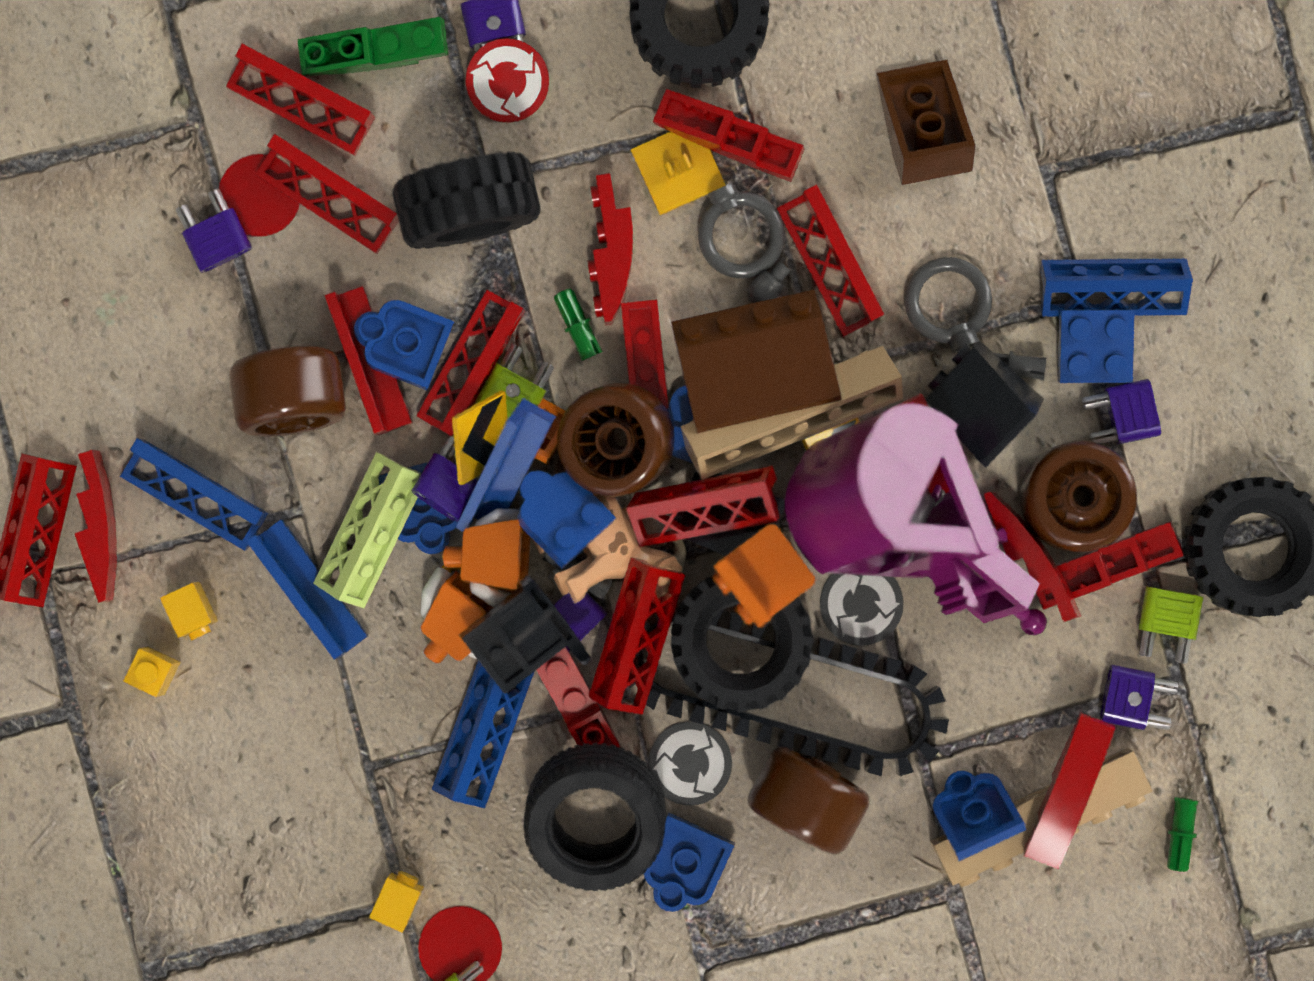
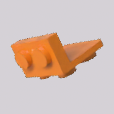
(763, 575)

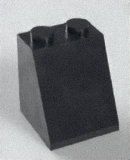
(984, 401)
(728, 541)

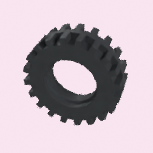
(1205, 543)
(730, 689)

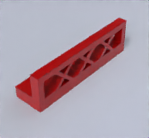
(304, 86)
(334, 182)
(841, 253)
(484, 363)
(378, 391)
(699, 494)
(20, 525)
(628, 636)

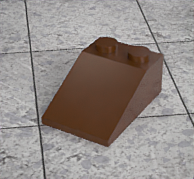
(926, 122)

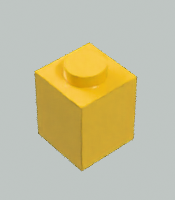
(189, 611)
(151, 671)
(397, 901)

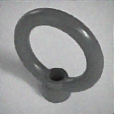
(724, 200)
(962, 333)

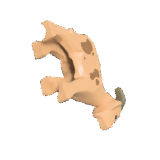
(610, 556)

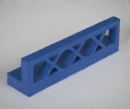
(1117, 280)
(508, 462)
(199, 482)
(295, 575)
(475, 730)

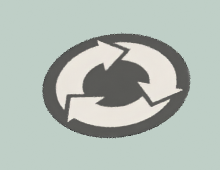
(861, 607)
(691, 763)

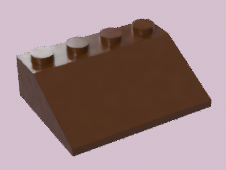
(756, 361)

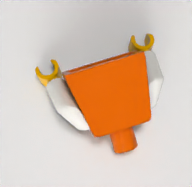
(492, 555)
(448, 611)

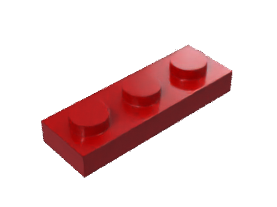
(644, 347)

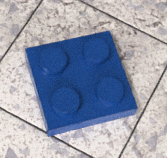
(1096, 345)

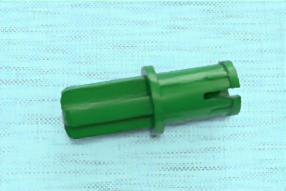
(577, 324)
(1182, 834)

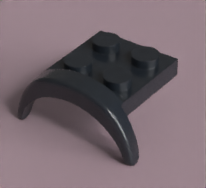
(521, 636)

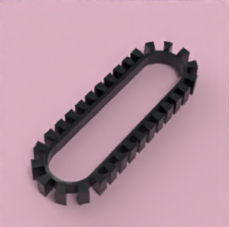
(808, 746)

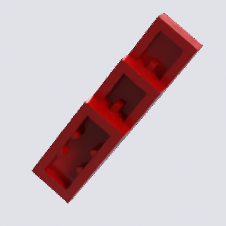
(728, 135)
(99, 541)
(1026, 546)
(1117, 561)
(1069, 790)

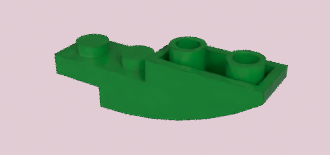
(373, 49)

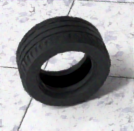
(582, 863)

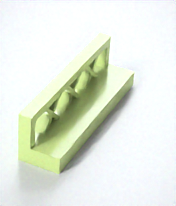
(373, 534)

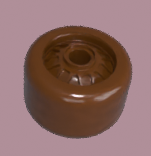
(287, 391)
(589, 446)
(1049, 501)
(808, 800)

